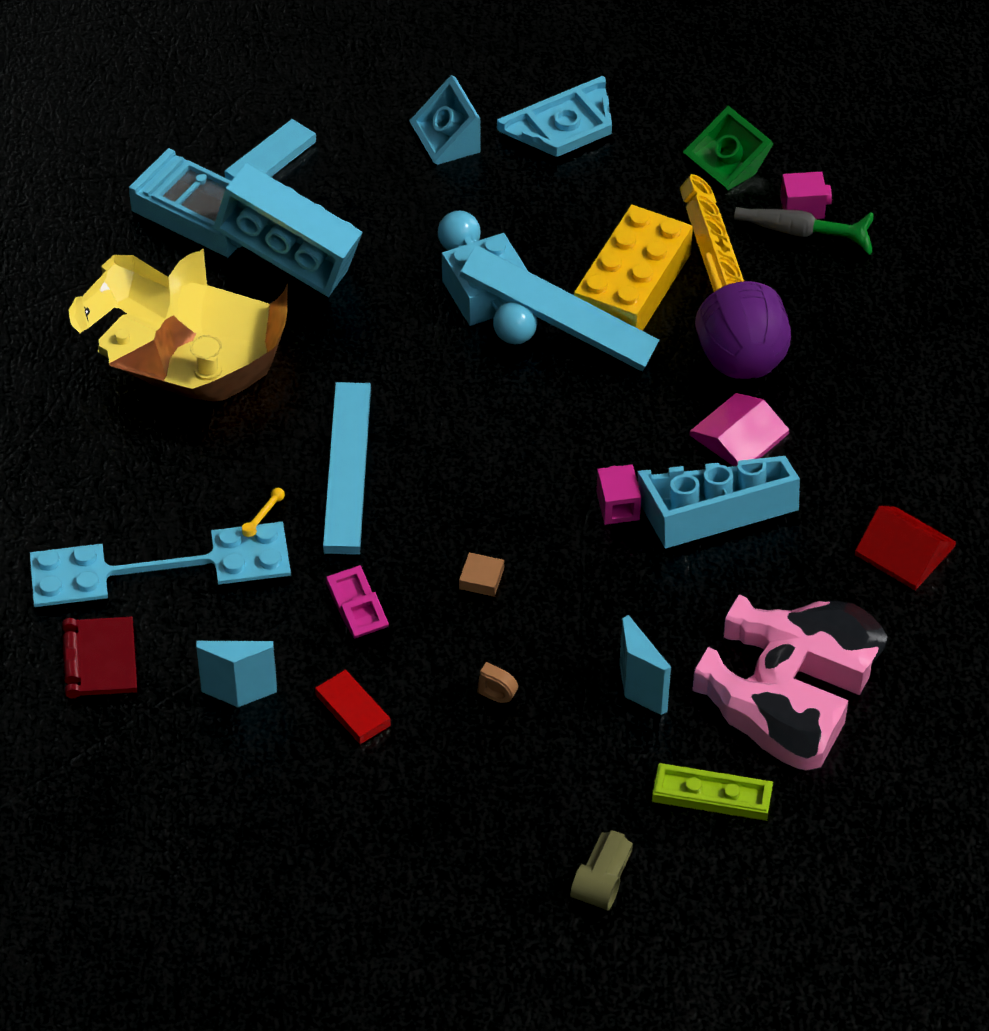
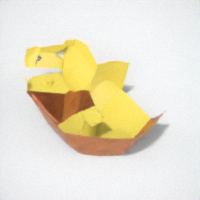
(180, 328)

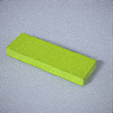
(712, 791)

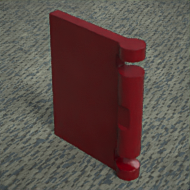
(99, 656)

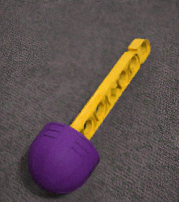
(742, 321)

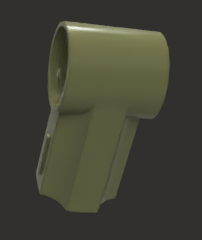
(600, 877)

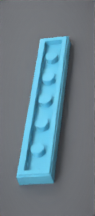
(559, 308)
(347, 468)

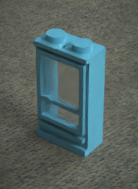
(183, 200)

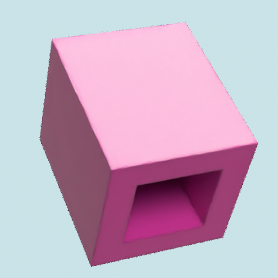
(806, 193)
(618, 494)

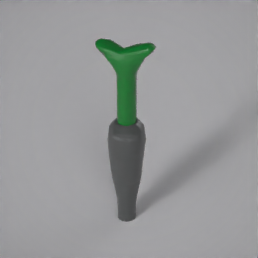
(804, 224)

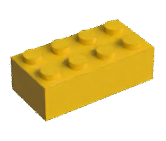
(637, 266)

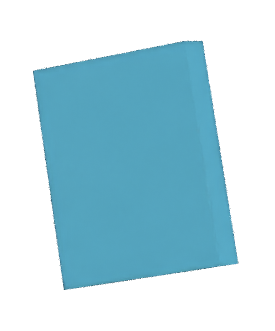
(448, 124)

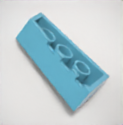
(717, 498)

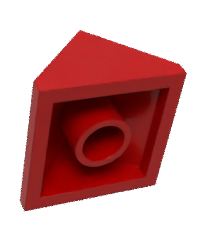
(903, 546)

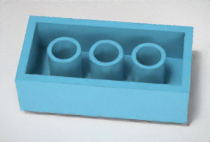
(287, 229)

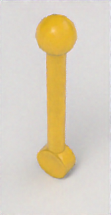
(249, 528)

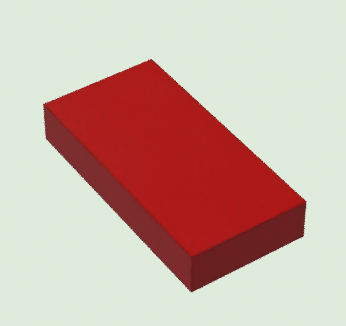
(353, 706)

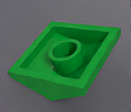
(729, 149)

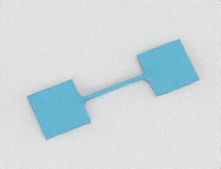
(82, 573)

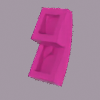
(356, 602)

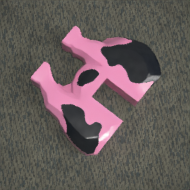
(774, 709)

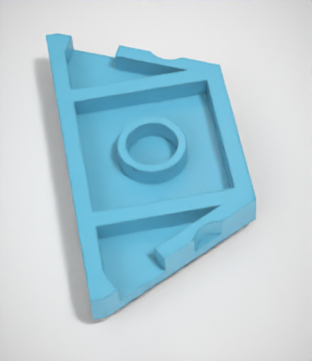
(562, 120)

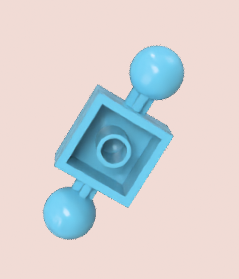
(459, 235)

